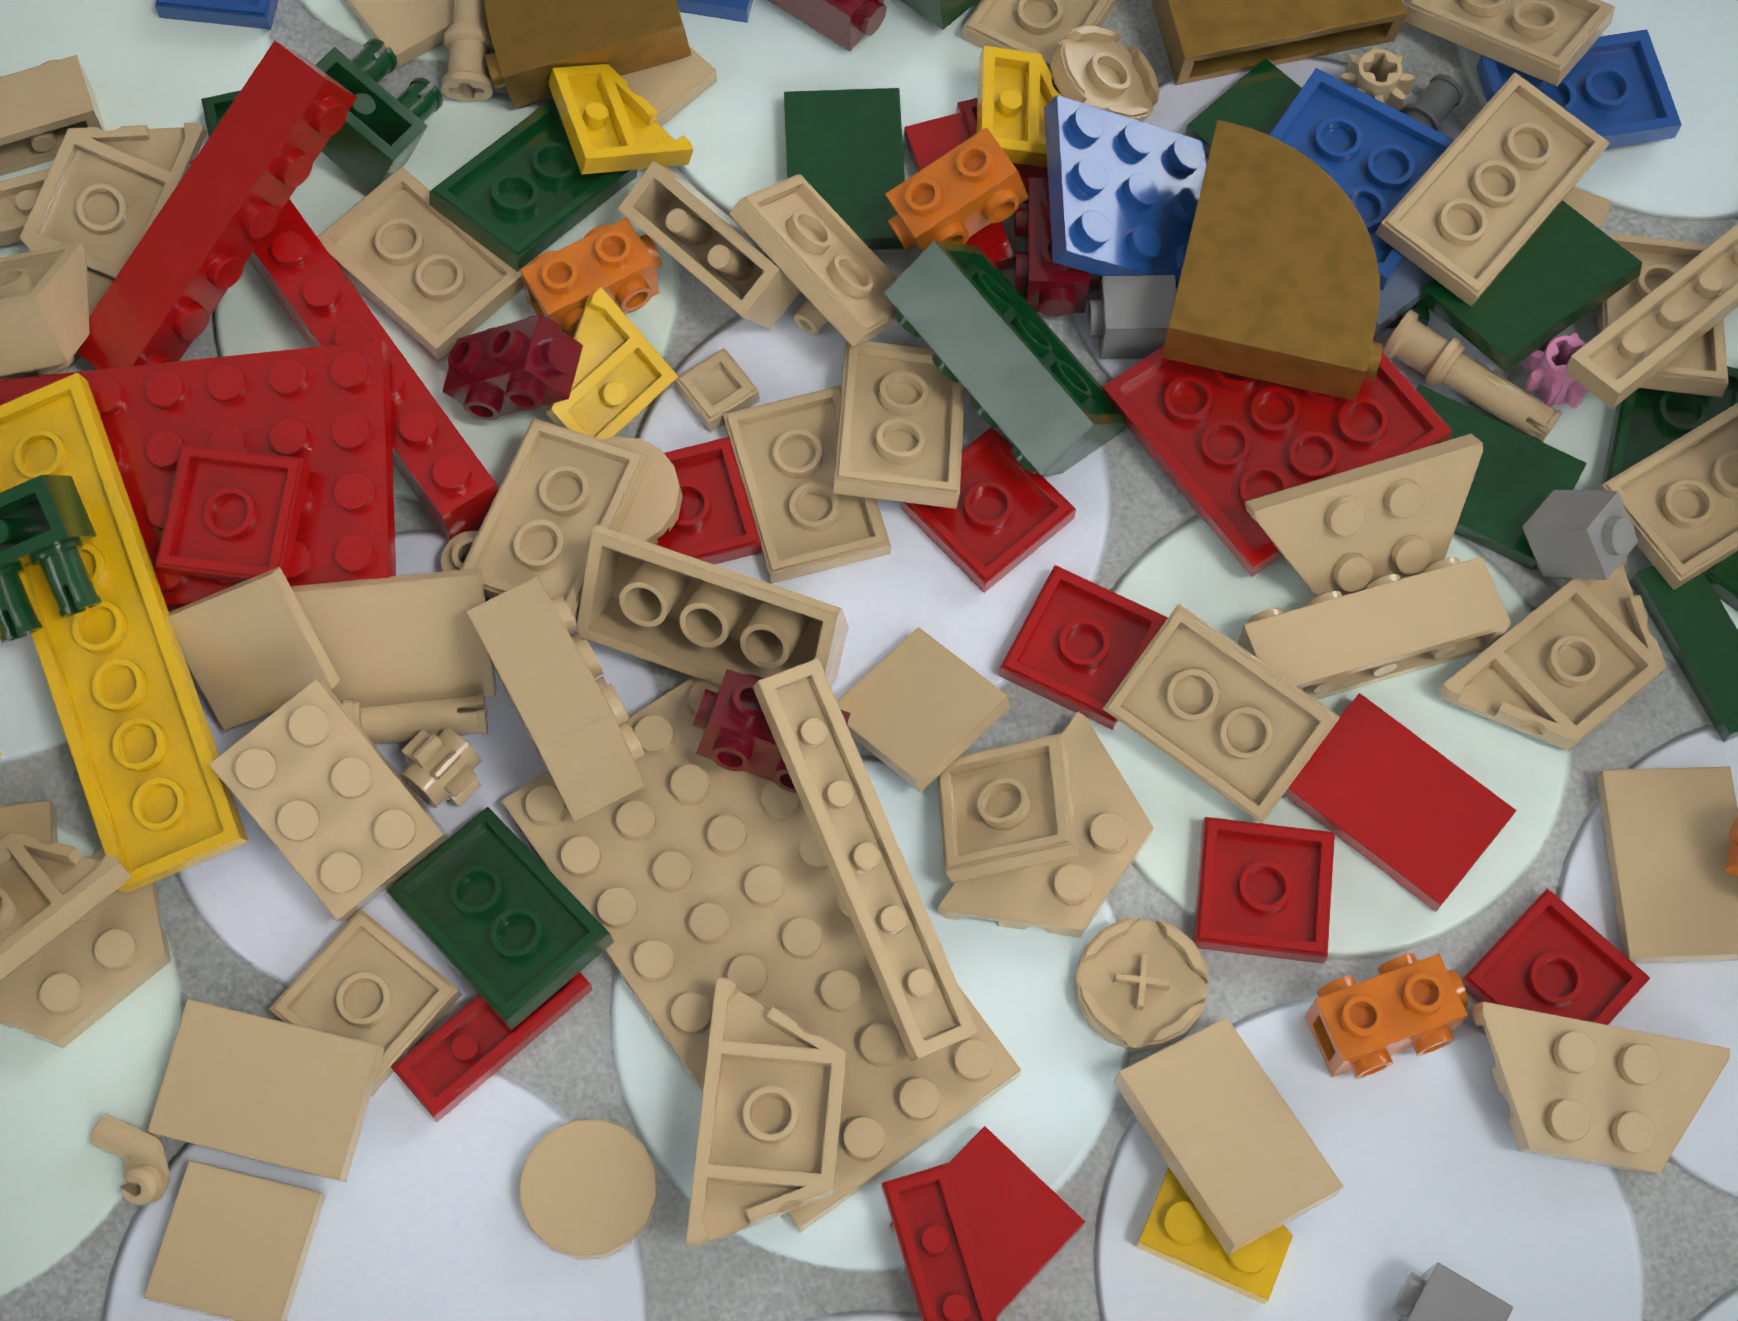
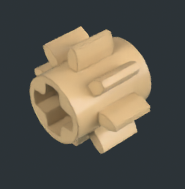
(1379, 76)
(441, 767)

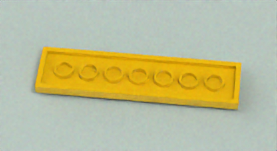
(119, 664)

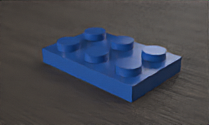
(1611, 89)

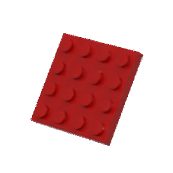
(1249, 437)

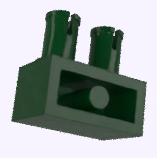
(378, 127)
(44, 526)

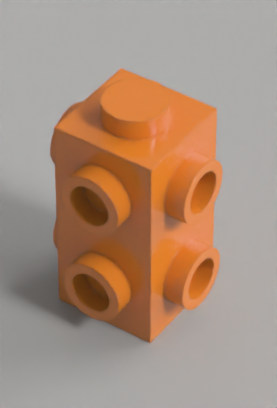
(957, 194)
(605, 258)
(1398, 1010)

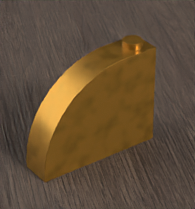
(551, 34)
(1235, 35)
(1276, 272)

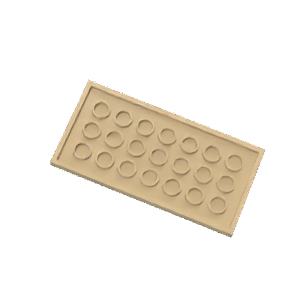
(728, 882)

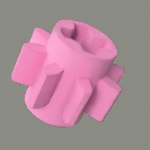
(1548, 375)

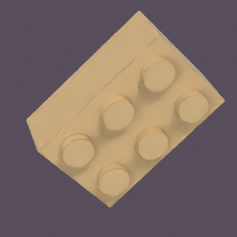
(557, 698)
(329, 800)

